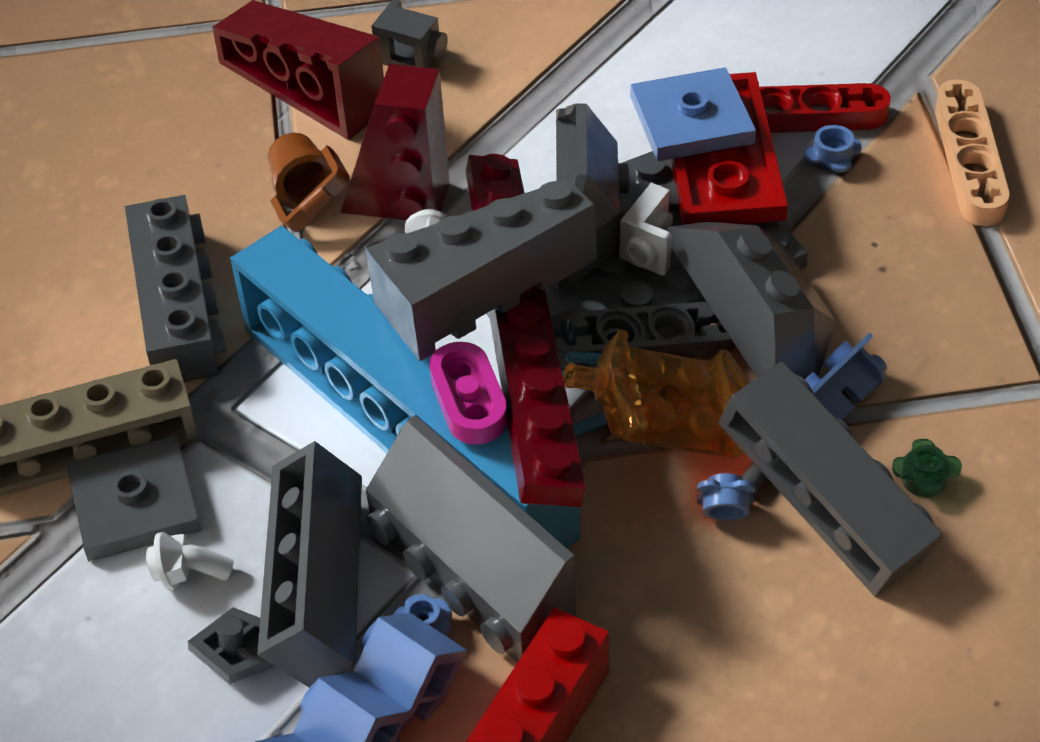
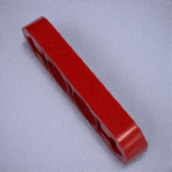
(865, 106)

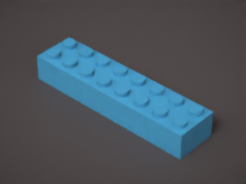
(357, 360)

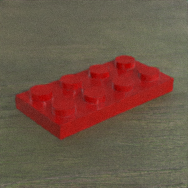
(735, 182)

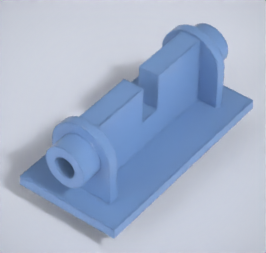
(850, 371)

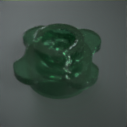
(925, 480)

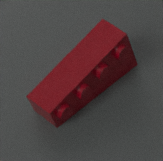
(305, 62)

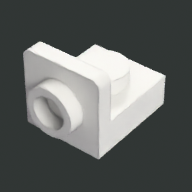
(644, 231)

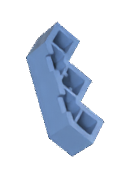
(399, 675)

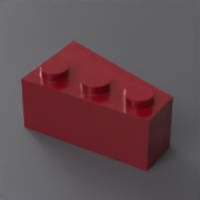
(403, 148)

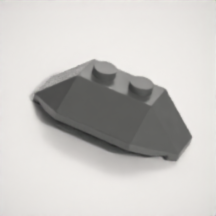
(590, 161)
(757, 294)

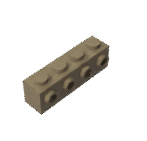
(91, 420)

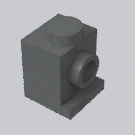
(409, 37)

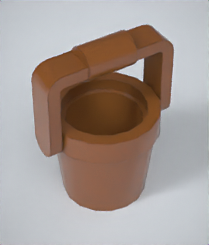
(303, 178)

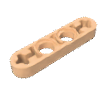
(976, 150)

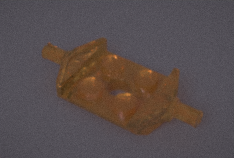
(634, 380)

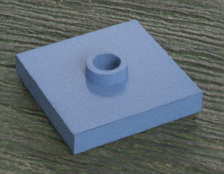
(692, 114)

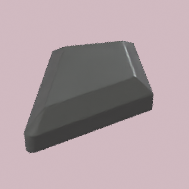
(230, 646)

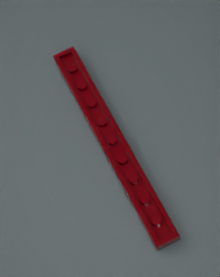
(530, 368)

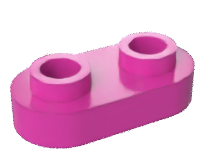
(474, 402)

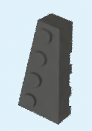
(480, 261)

